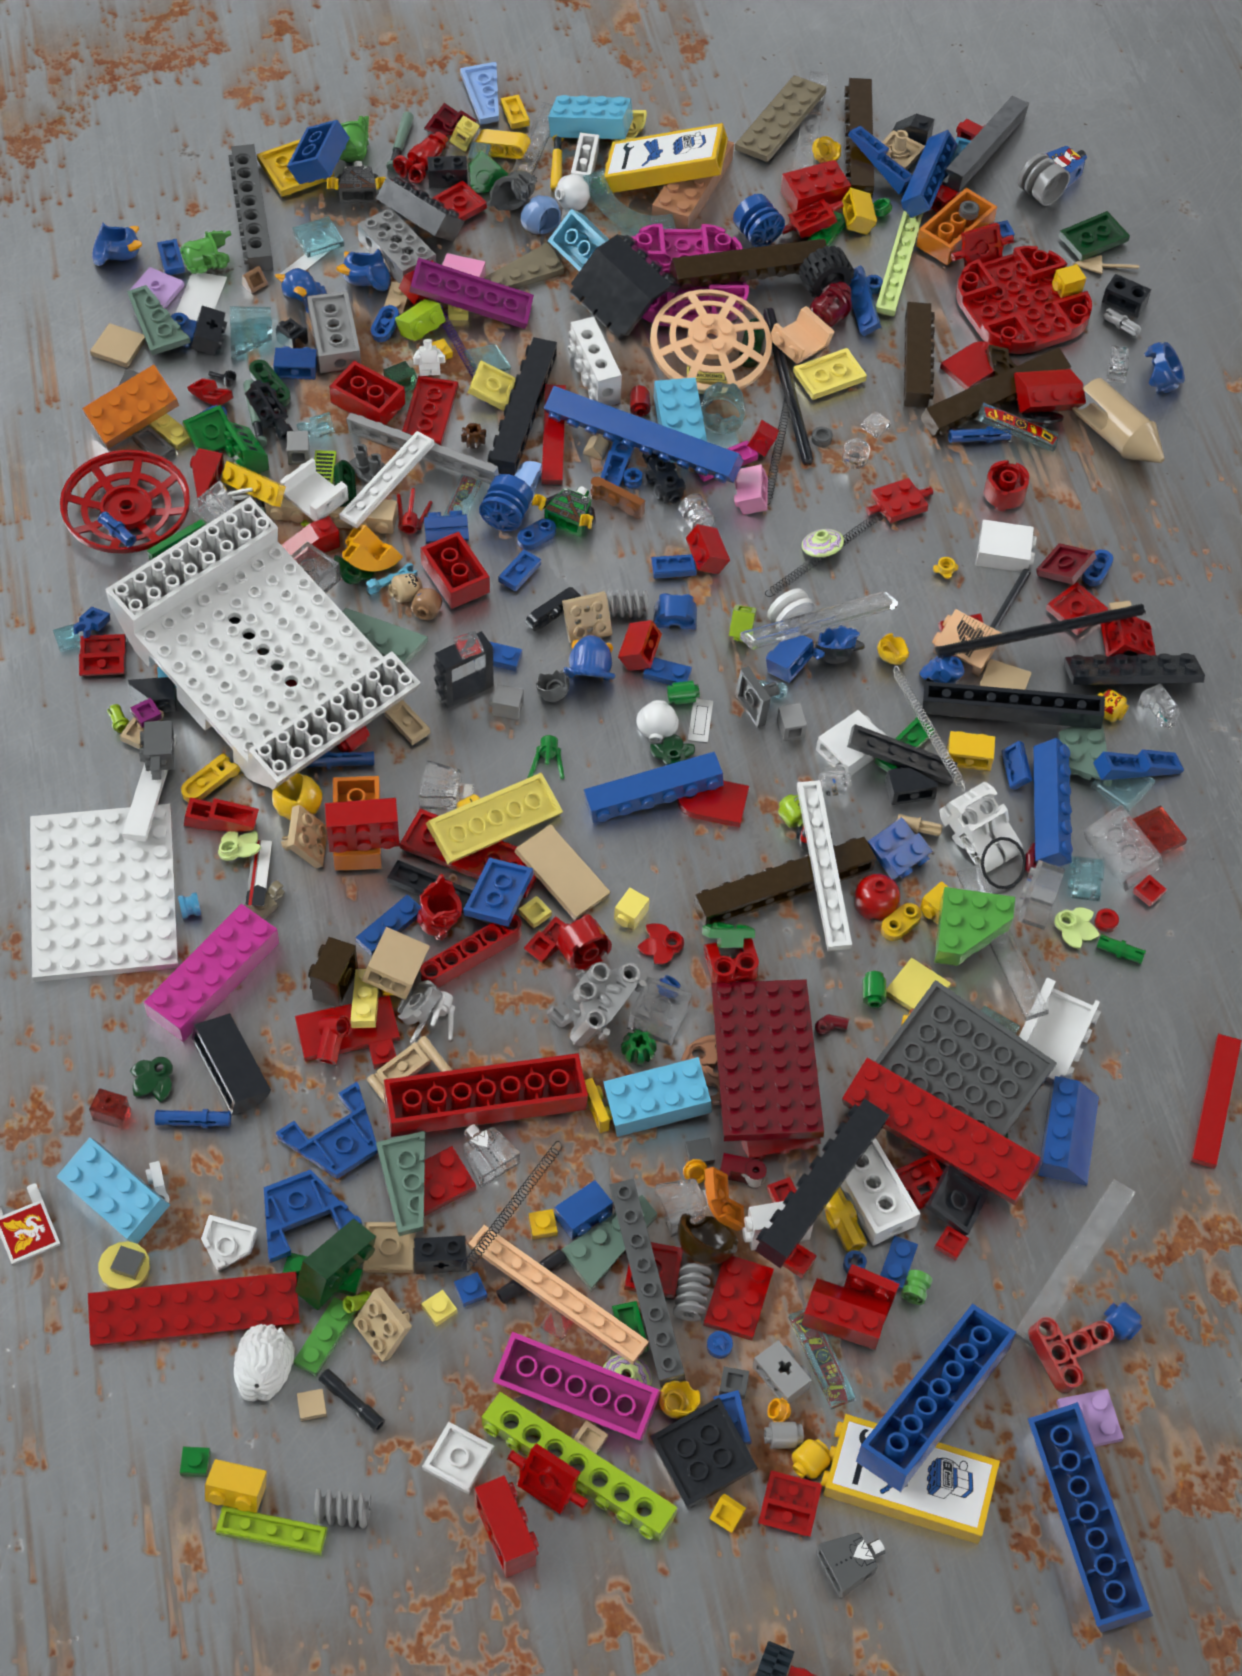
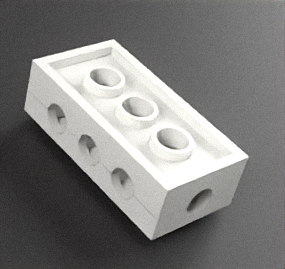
(595, 362)
(885, 1193)

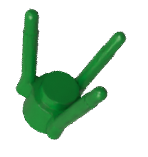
(548, 749)

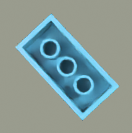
(590, 115)
(577, 238)
(679, 406)
(658, 1097)
(113, 1190)

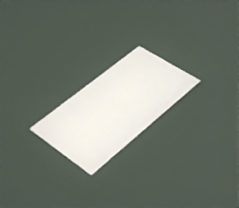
(200, 290)

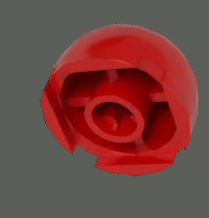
(876, 897)

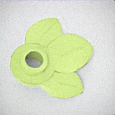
(238, 845)
(1079, 927)

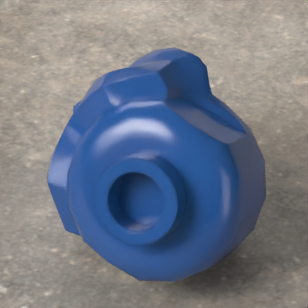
(943, 670)

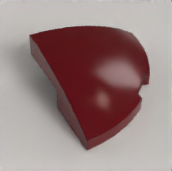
(445, 120)

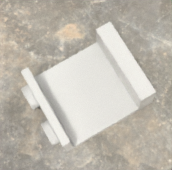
(313, 492)

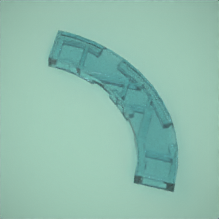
(617, 211)

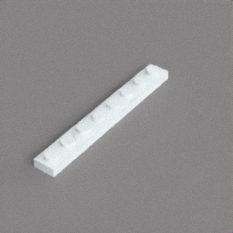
(824, 866)

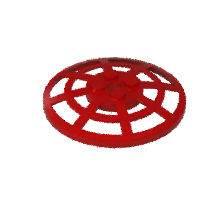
(125, 495)

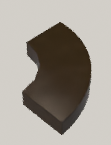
(999, 359)

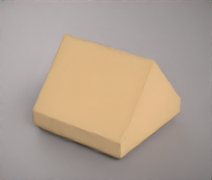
(596, 447)

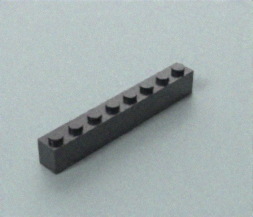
(523, 405)
(1013, 705)
(821, 1184)

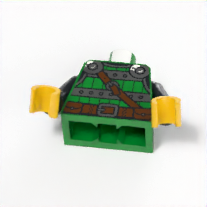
(568, 510)

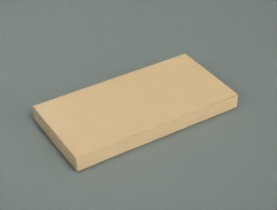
(562, 872)

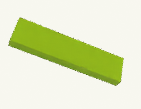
(271, 1530)

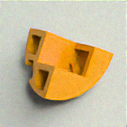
(368, 551)

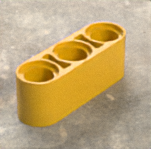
(505, 143)

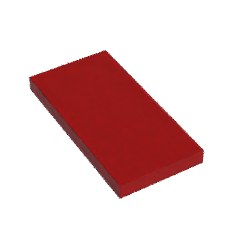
(431, 407)
(357, 1039)

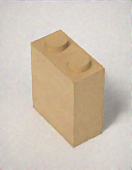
(395, 963)

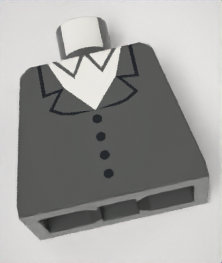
(849, 1561)

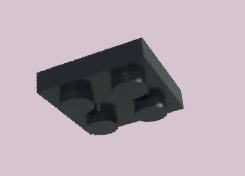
(957, 1200)

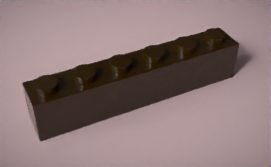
(918, 355)

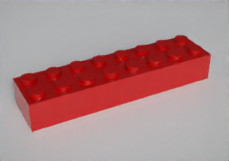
(485, 1094)
(945, 1132)

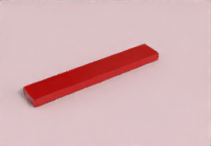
(552, 445)
(1216, 1101)

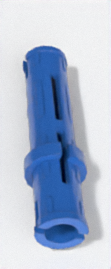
(969, 435)
(343, 759)
(193, 1118)

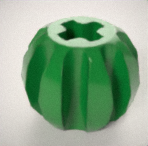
(638, 1047)

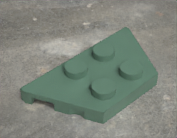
(1084, 748)

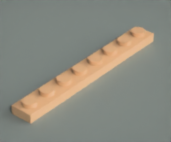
(561, 1296)

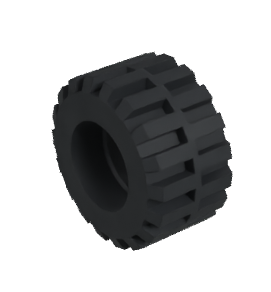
(825, 268)

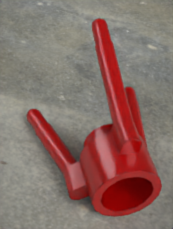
(410, 522)

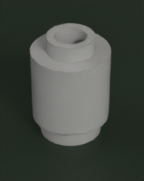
(783, 1435)

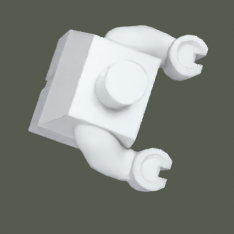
(428, 359)

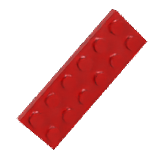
(421, 843)

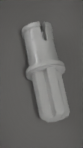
(1122, 322)

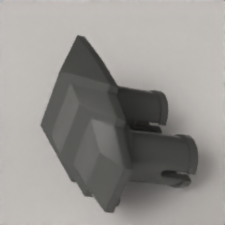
(364, 465)

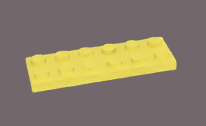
(494, 818)

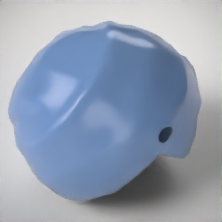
(541, 215)

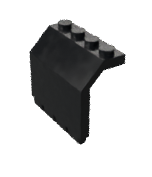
(621, 284)

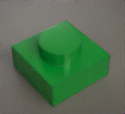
(195, 1461)

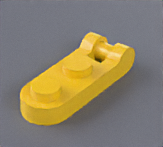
(209, 778)

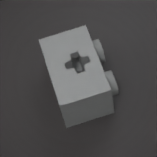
(783, 1385)

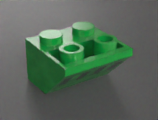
(245, 448)

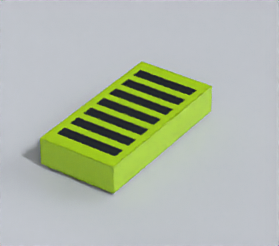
(325, 463)

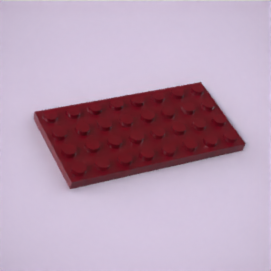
(766, 1061)

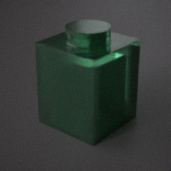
(402, 374)

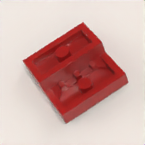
(102, 655)
(790, 1503)

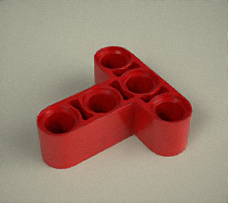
(1065, 1348)

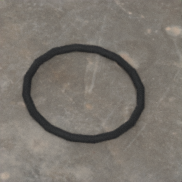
(983, 859)

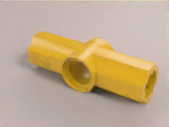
(843, 1218)

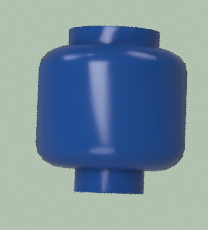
(1124, 1320)

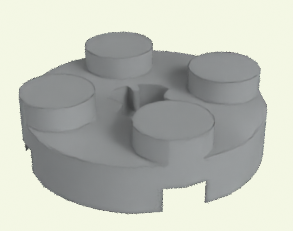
(419, 1003)

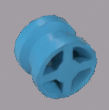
(189, 905)

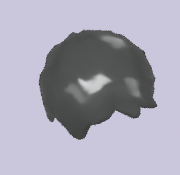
(552, 687)

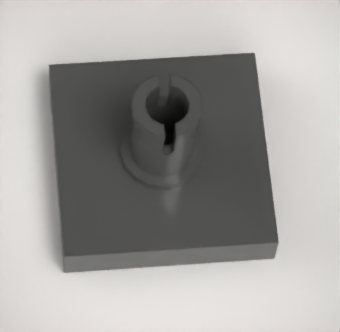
(754, 696)

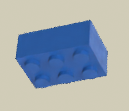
(318, 152)

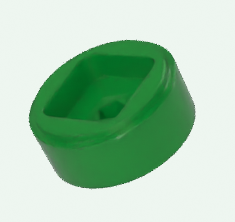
(882, 207)

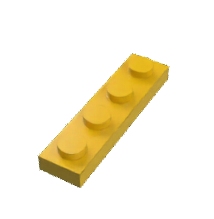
(263, 487)

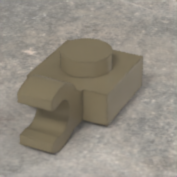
(270, 905)

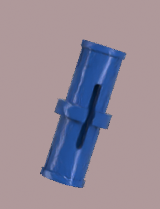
(117, 529)

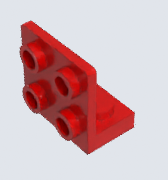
(1126, 635)
(871, 1284)

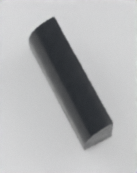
(230, 1063)

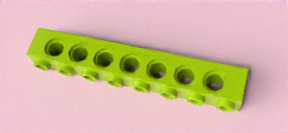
(662, 1511)

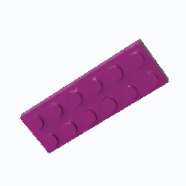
(471, 293)

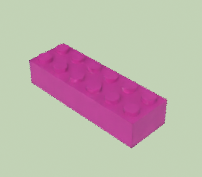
(211, 972)
(577, 1386)

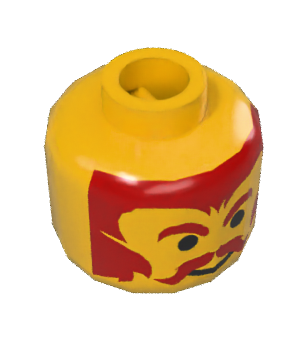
(1115, 705)

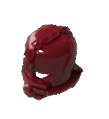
(833, 303)

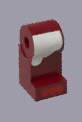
(744, 1170)

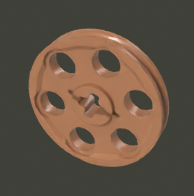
(707, 1063)

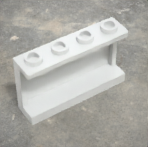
(1062, 1029)

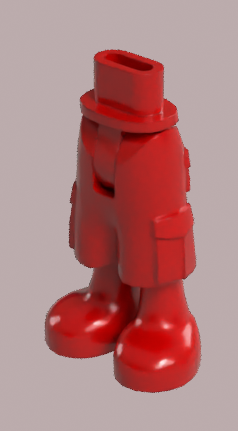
(417, 160)

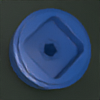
(719, 1344)

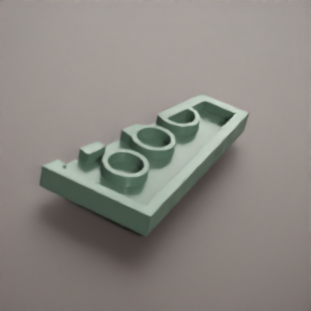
(387, 636)
(404, 1176)
(601, 1247)

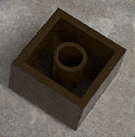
(333, 971)

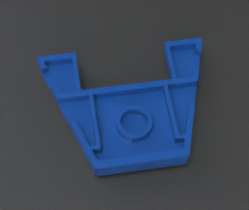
(340, 1145)
(297, 1203)

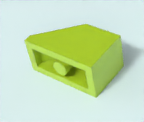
(742, 620)

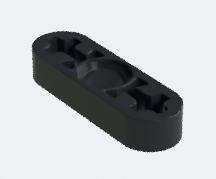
(550, 610)

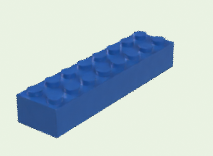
(935, 1397)
(1090, 1518)

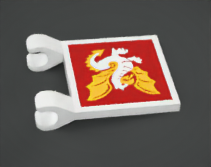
(28, 1229)

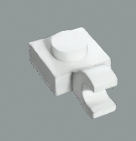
(155, 1177)

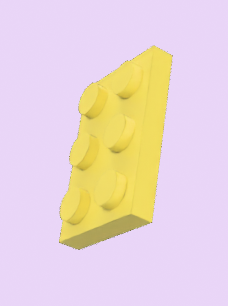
(829, 373)

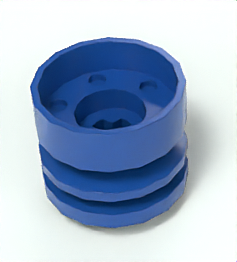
(758, 220)
(506, 502)

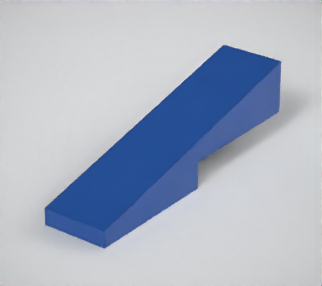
(876, 153)
(617, 463)
(1145, 764)

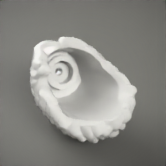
(263, 1359)

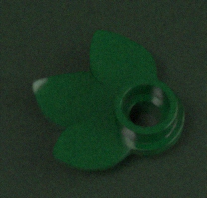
(352, 574)
(672, 750)
(150, 1080)

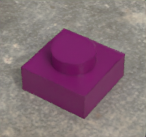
(146, 712)

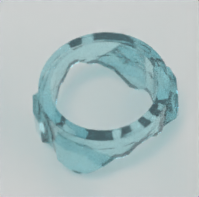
(716, 422)

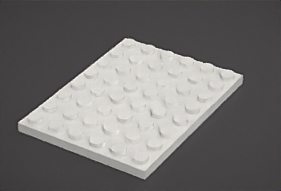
(100, 897)

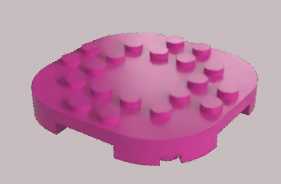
(673, 243)

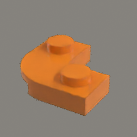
(722, 1207)

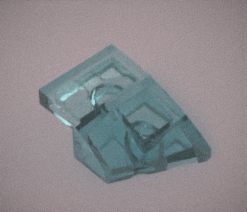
(249, 328)

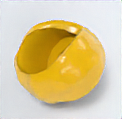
(297, 791)

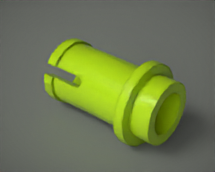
(118, 718)
(356, 1302)

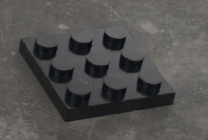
(703, 1452)

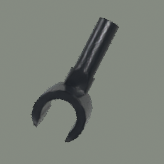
(228, 377)

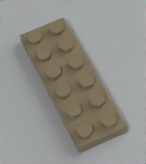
(780, 118)

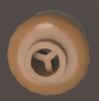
(426, 604)

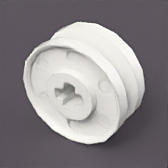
(790, 605)

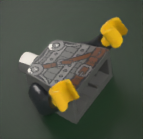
(356, 184)

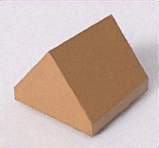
(254, 280)

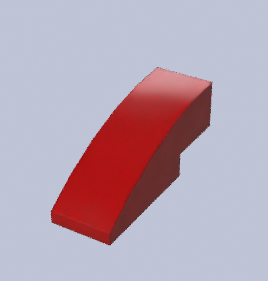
(220, 815)

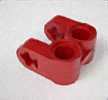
(733, 967)

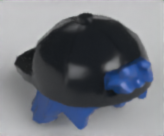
(837, 645)

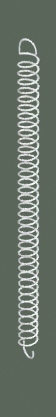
(927, 732)

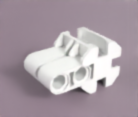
(981, 827)

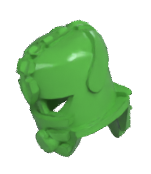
(357, 144)
(203, 252)

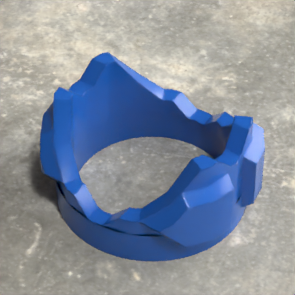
(1167, 367)

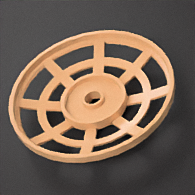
(711, 348)

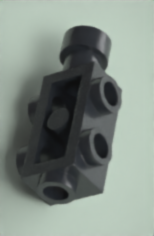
(268, 408)
(661, 475)

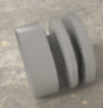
(1043, 179)

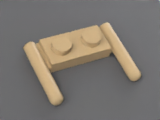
(407, 1064)

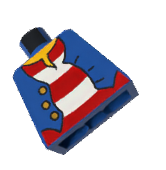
(1070, 160)

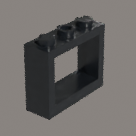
(468, 686)

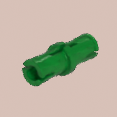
(1121, 949)

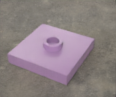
(161, 284)

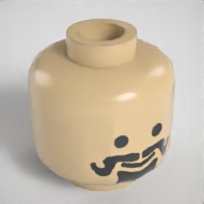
(404, 587)

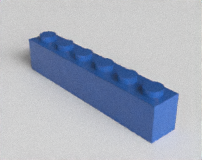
(929, 174)
(653, 787)
(1052, 803)

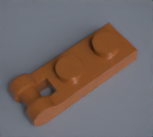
(617, 497)

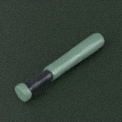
(403, 130)
(254, 417)

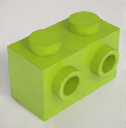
(420, 320)

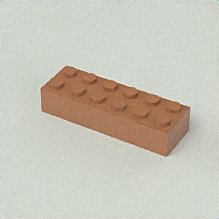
(689, 197)

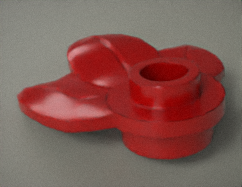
(658, 943)

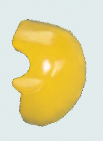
(679, 1399)

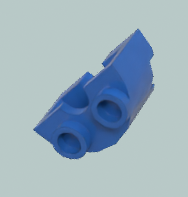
(675, 610)

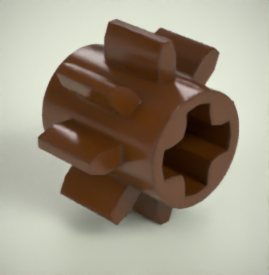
(473, 435)

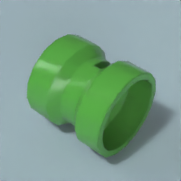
(916, 1287)

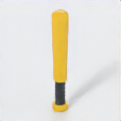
(556, 169)

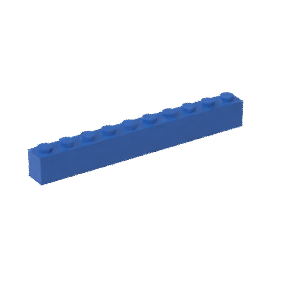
(643, 434)

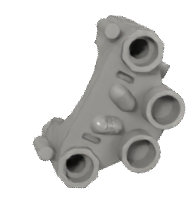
(597, 1000)

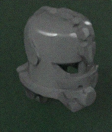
(512, 190)

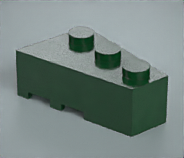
(334, 1263)

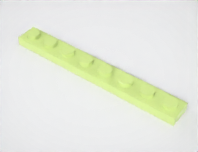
(898, 264)

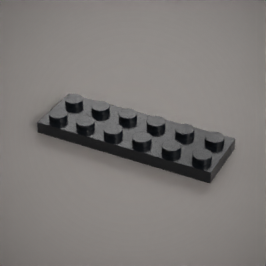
(1134, 669)

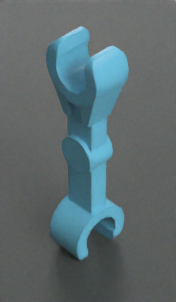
(375, 585)

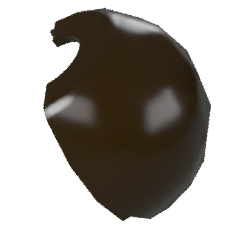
(706, 1240)

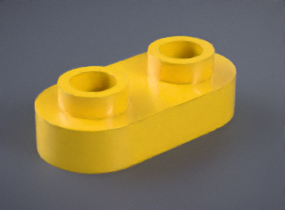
(902, 920)

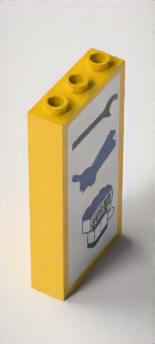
(666, 158)
(944, 1495)

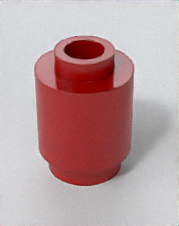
(640, 401)
(354, 741)

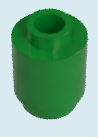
(683, 692)
(874, 989)

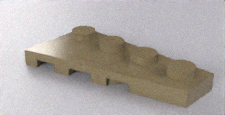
(529, 269)

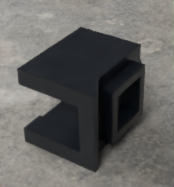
(289, 331)

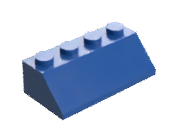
(1068, 1132)

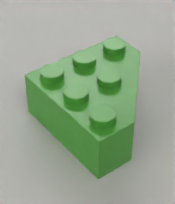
(970, 923)

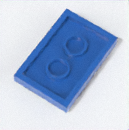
(498, 892)

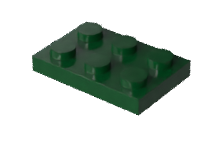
(1094, 235)

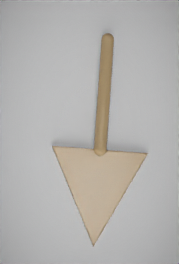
(1095, 264)

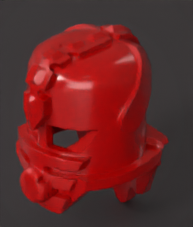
(439, 908)

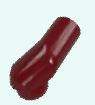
(1030, 858)
(830, 1022)

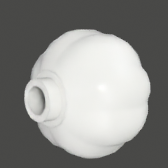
(572, 192)
(657, 721)

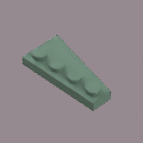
(156, 323)

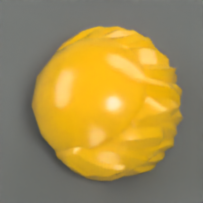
(826, 149)
(893, 649)

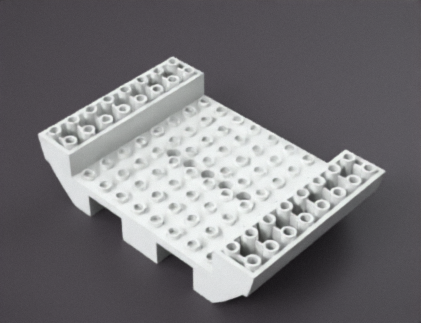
(179, 619)

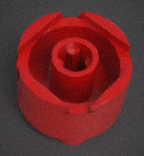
(1006, 485)
(583, 942)

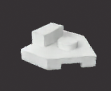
(227, 1241)

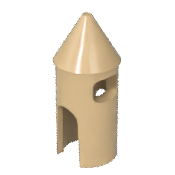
(1122, 425)

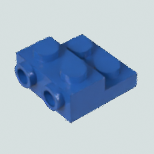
(899, 849)

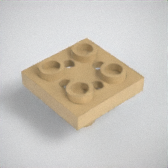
(903, 148)
(588, 618)
(306, 837)
(386, 1320)

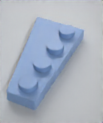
(482, 90)

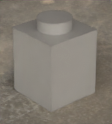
(297, 447)
(507, 701)
(791, 722)

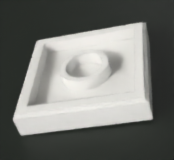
(458, 1458)

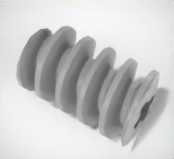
(627, 603)
(691, 1291)
(342, 1508)

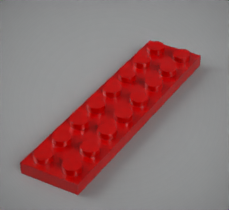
(192, 1308)

